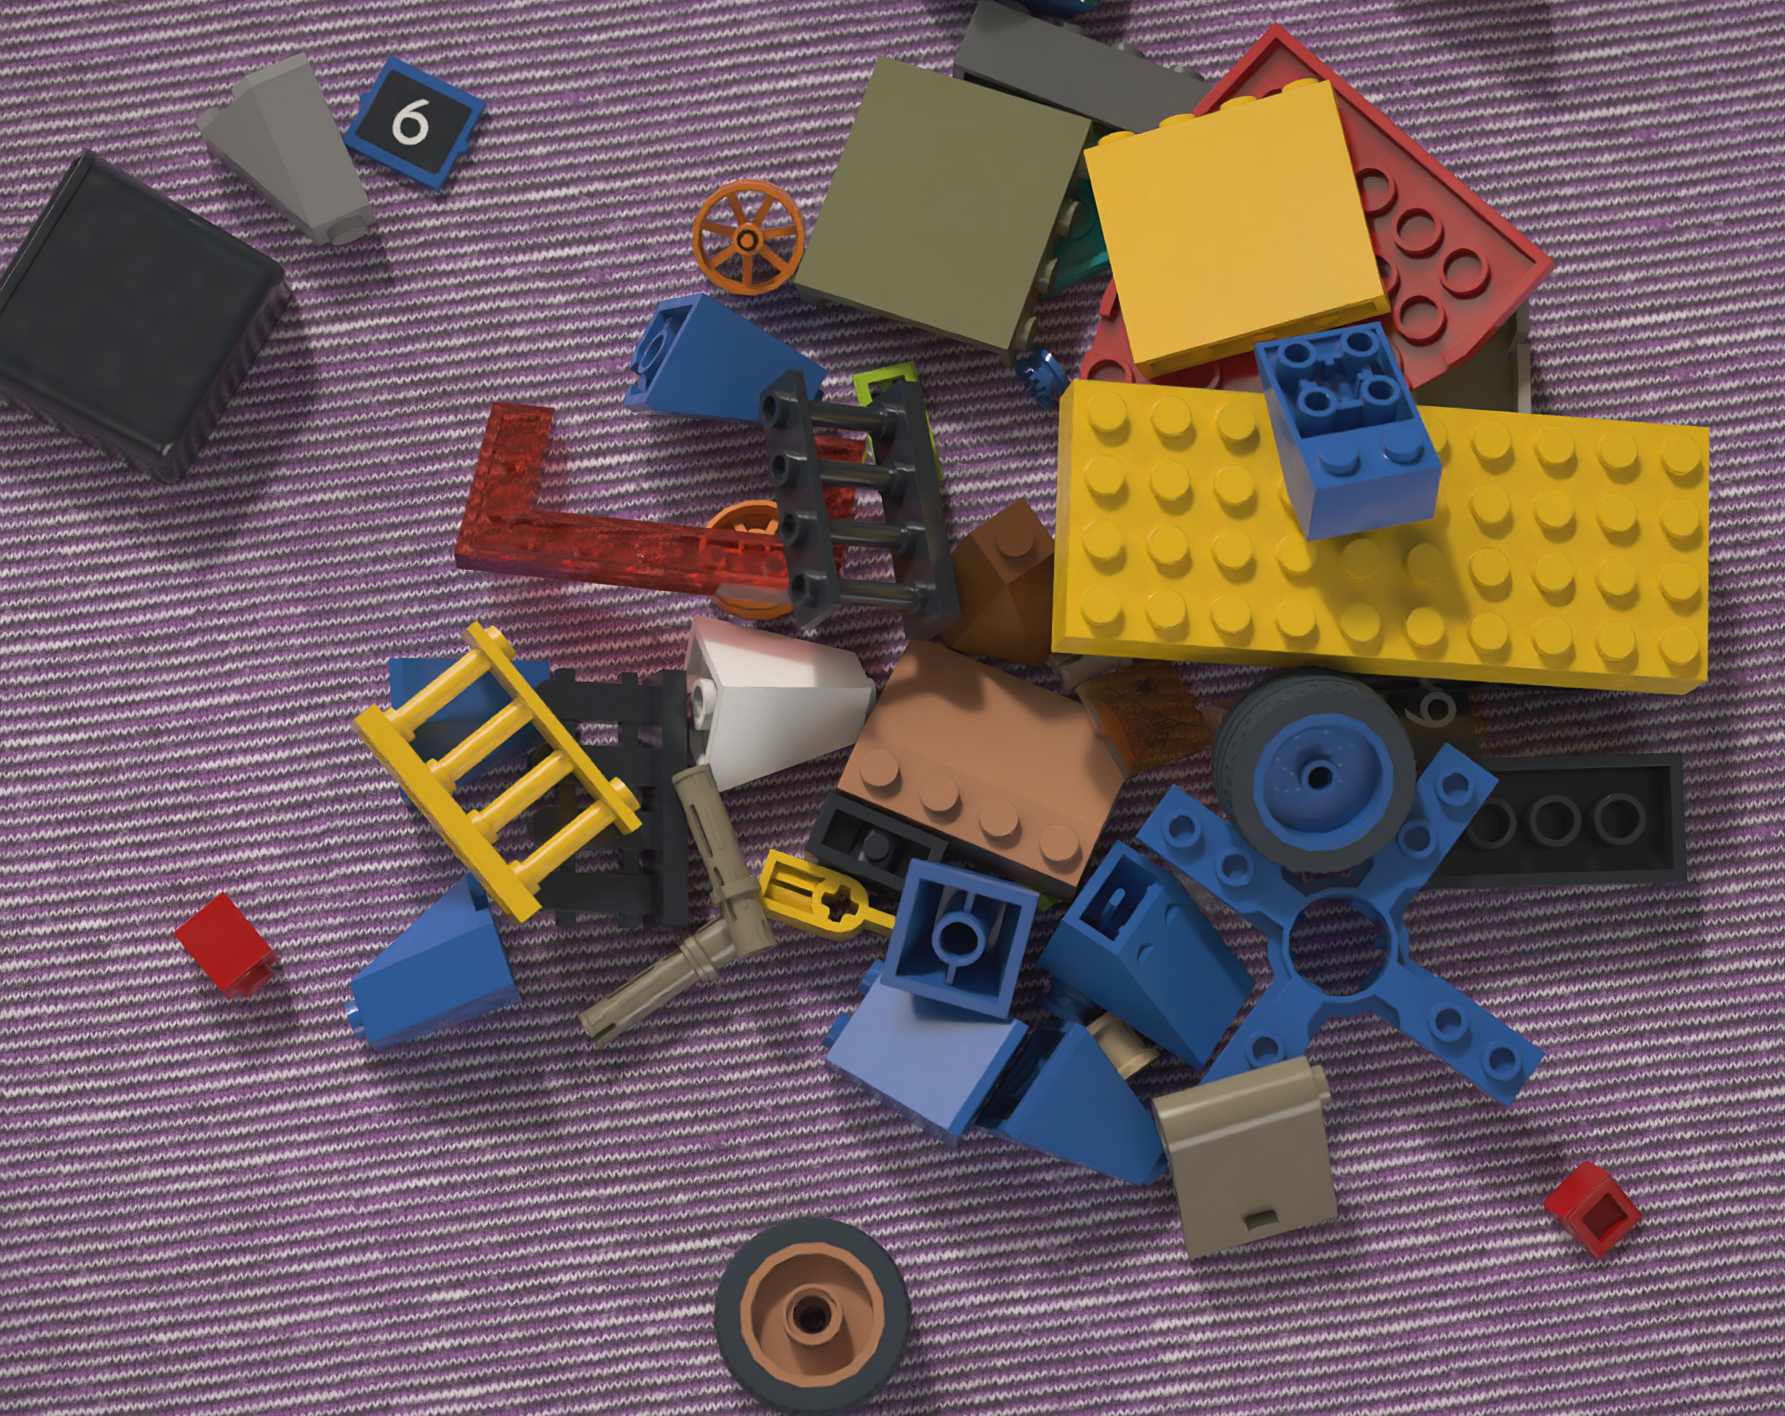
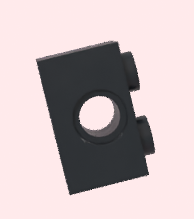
(869, 846)

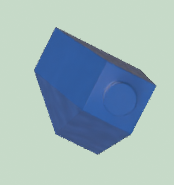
(710, 364)
(463, 713)
(435, 972)

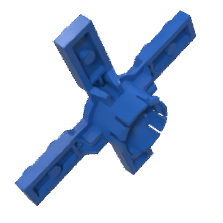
(1379, 888)

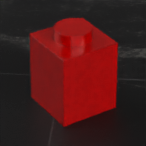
(228, 948)

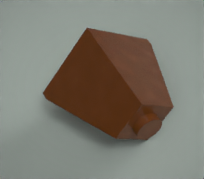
(1005, 589)

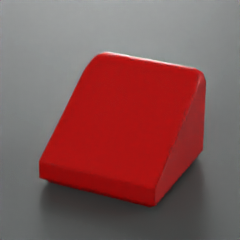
(1592, 1209)

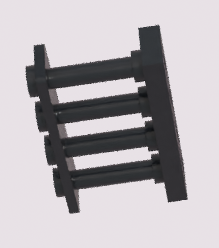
(909, 495)

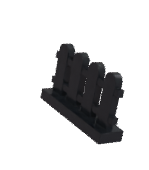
(662, 838)

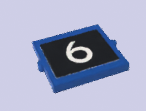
(414, 123)

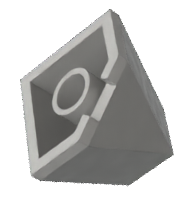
(290, 151)

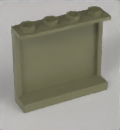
(948, 208)

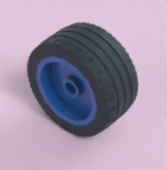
(1285, 731)

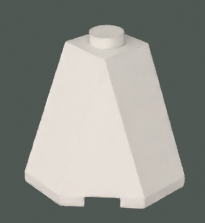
(768, 700)

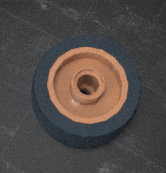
(804, 1267)

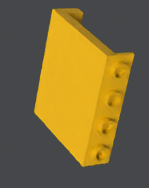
(1235, 228)

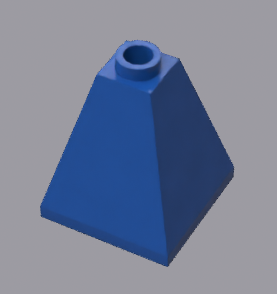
(959, 937)
(1074, 1107)

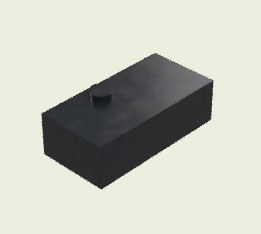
(1572, 824)

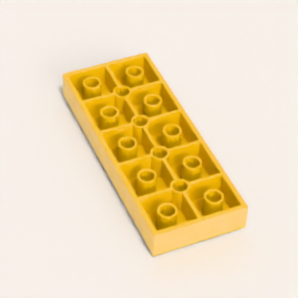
(1546, 563)

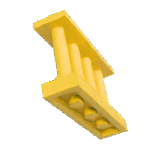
(433, 782)

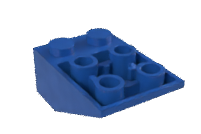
(1347, 432)
(1149, 956)

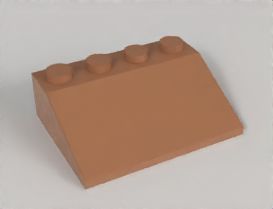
(987, 768)

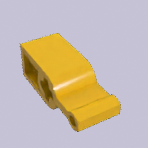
(796, 893)

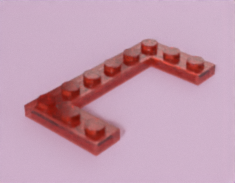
(512, 537)

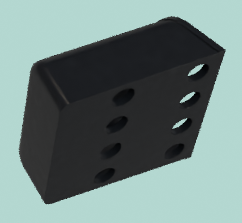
(132, 319)

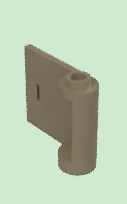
(1248, 1155)

